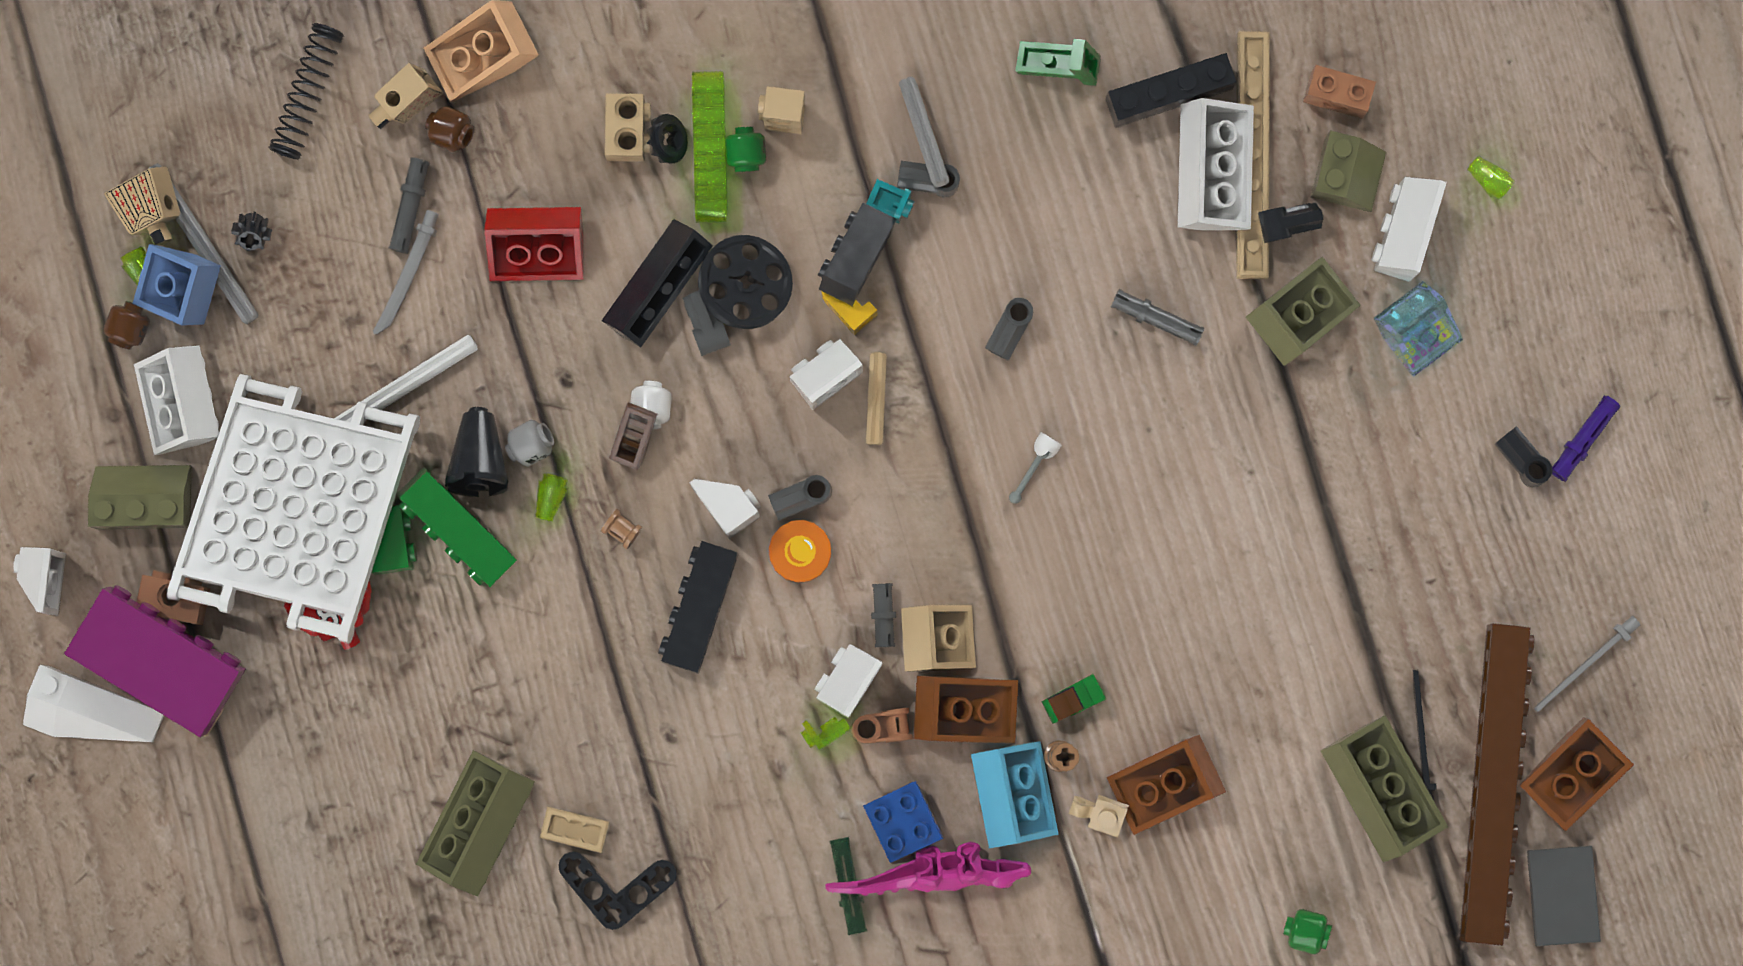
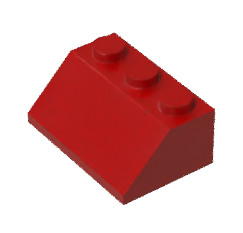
(534, 243)

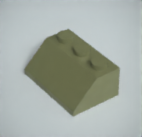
(140, 497)

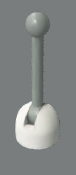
(1045, 448)

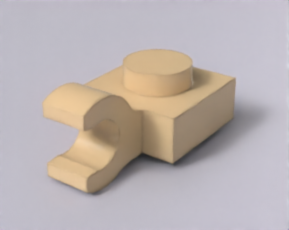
(1104, 815)

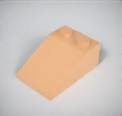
(481, 49)

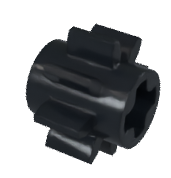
(251, 231)

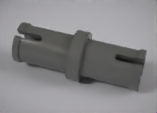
(883, 615)

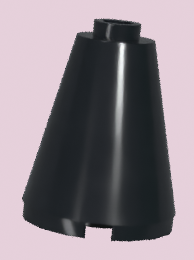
(477, 457)

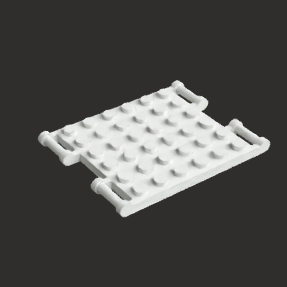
(293, 507)

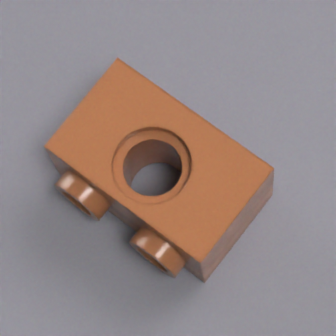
(1339, 91)
(154, 592)

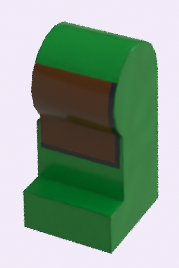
(1074, 699)

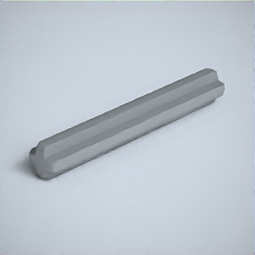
(924, 132)

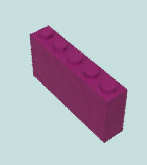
(155, 660)

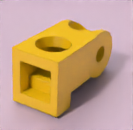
(854, 316)

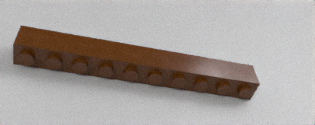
(1495, 784)

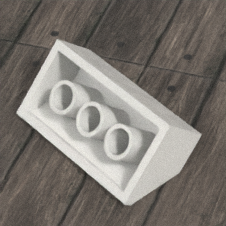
(1215, 165)

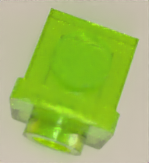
(831, 731)

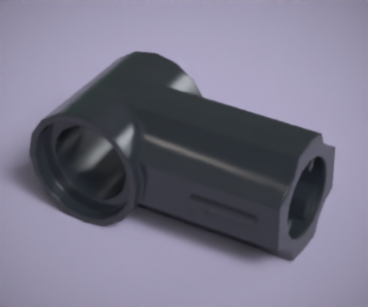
(1283, 222)
(1522, 454)

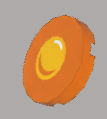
(800, 551)

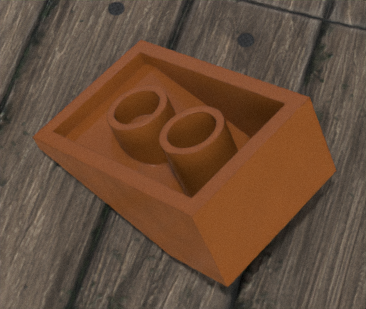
(965, 709)
(1576, 773)
(1166, 784)

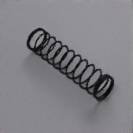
(324, 32)

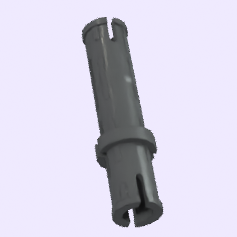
(409, 205)
(1157, 317)

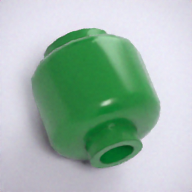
(745, 150)
(1307, 931)

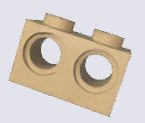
(782, 109)
(617, 127)

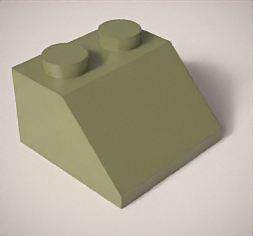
(1348, 171)

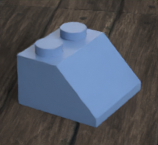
(176, 285)

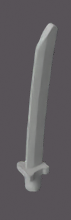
(425, 230)
(1623, 631)

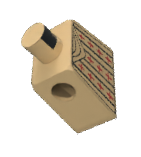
(413, 88)
(146, 204)

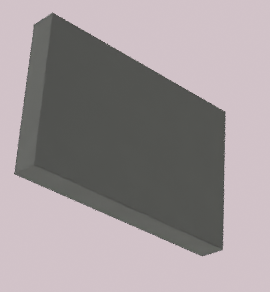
(1563, 896)

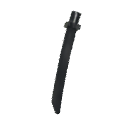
(1421, 735)

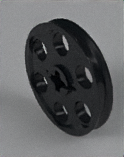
(734, 291)

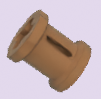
(621, 529)

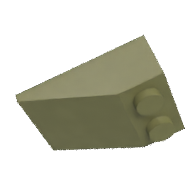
(1303, 311)

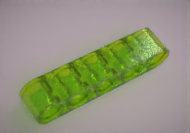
(709, 146)

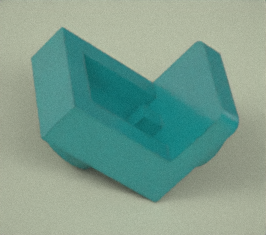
(891, 200)

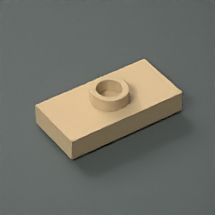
(574, 829)

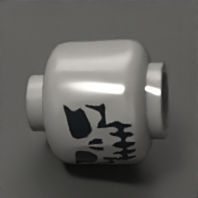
(529, 443)

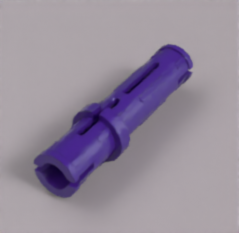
(1577, 448)

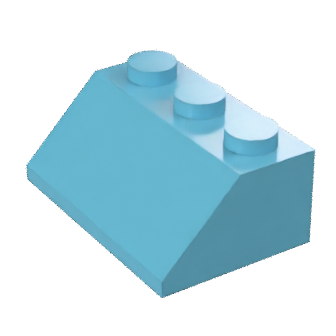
(1014, 794)

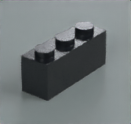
(855, 253)

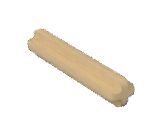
(876, 398)

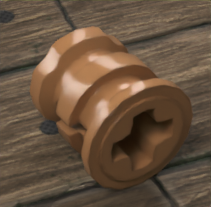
(1056, 748)

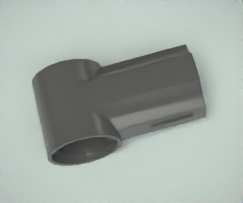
(916, 178)
(707, 330)
(1009, 331)
(797, 497)

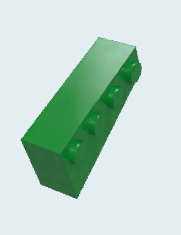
(455, 527)

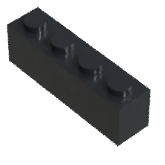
(1170, 90)
(657, 283)
(699, 607)

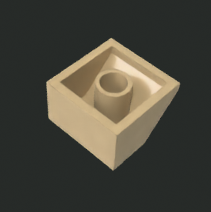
(938, 637)

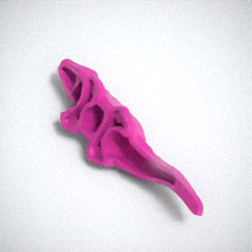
(940, 872)

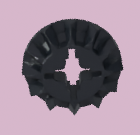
(676, 140)

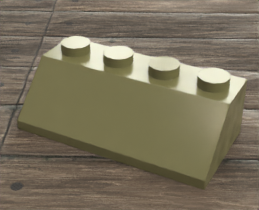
(1384, 789)
(475, 823)

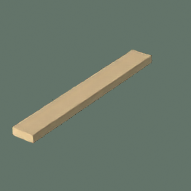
(1253, 89)

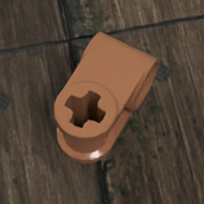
(885, 726)

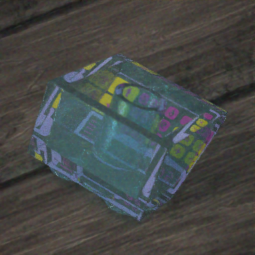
(1418, 328)

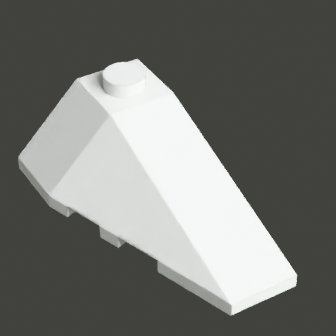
(78, 709)

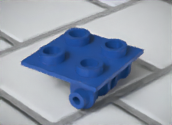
(903, 821)

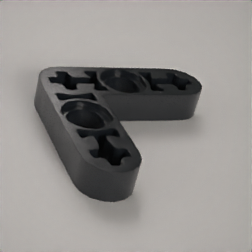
(621, 899)

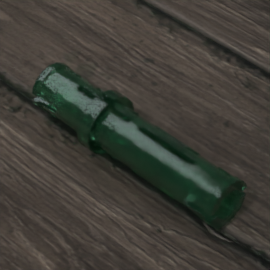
(856, 923)

